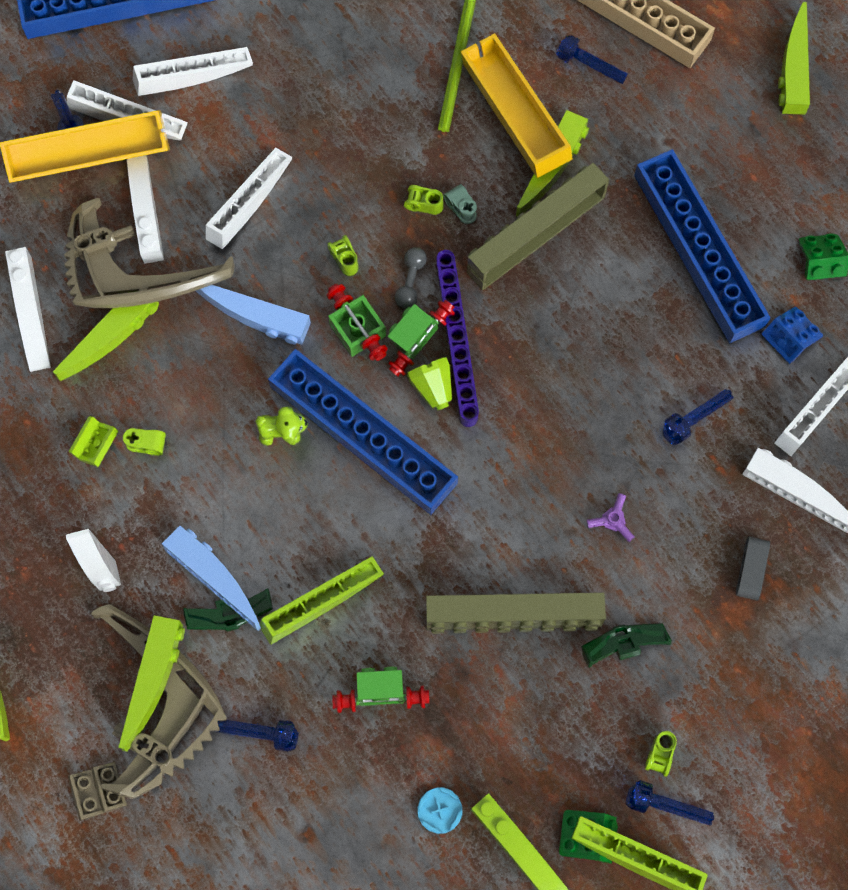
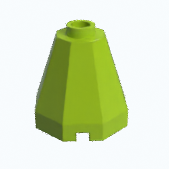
(433, 382)

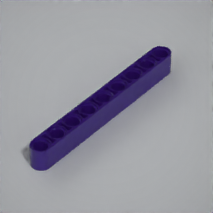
(457, 346)

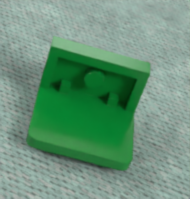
(824, 256)
(574, 849)

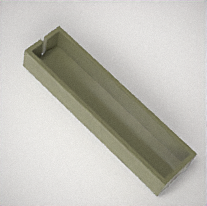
(537, 226)
(515, 612)

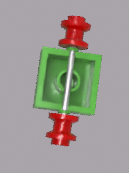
(356, 324)
(414, 332)
(380, 689)

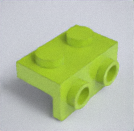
(93, 441)

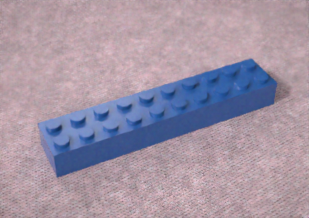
(57, 16)
(701, 246)
(363, 431)

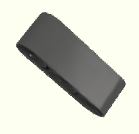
(752, 568)

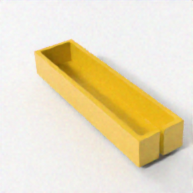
(517, 106)
(84, 146)

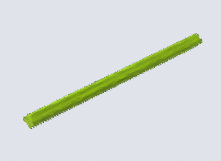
(456, 66)

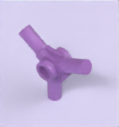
(613, 519)

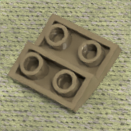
(88, 794)

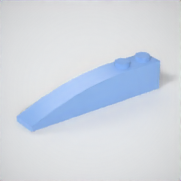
(258, 314)
(207, 568)

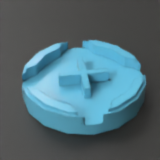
(439, 810)

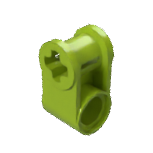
(420, 198)
(342, 253)
(148, 441)
(661, 755)

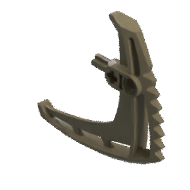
(94, 247)
(178, 716)

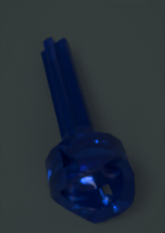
(570, 49)
(67, 119)
(681, 425)
(284, 735)
(643, 798)

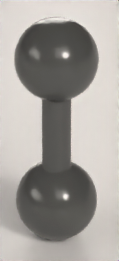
(415, 259)

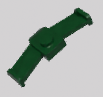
(225, 617)
(624, 641)

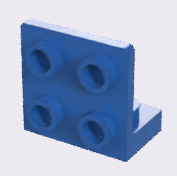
(791, 334)

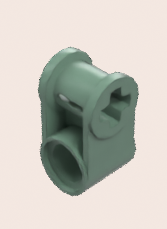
(461, 204)

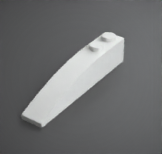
(188, 71)
(109, 107)
(246, 199)
(144, 210)
(28, 308)
(814, 411)
(796, 487)
(94, 560)

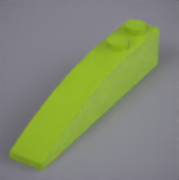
(795, 68)
(574, 129)
(105, 337)
(319, 600)
(152, 676)
(516, 845)
(638, 857)

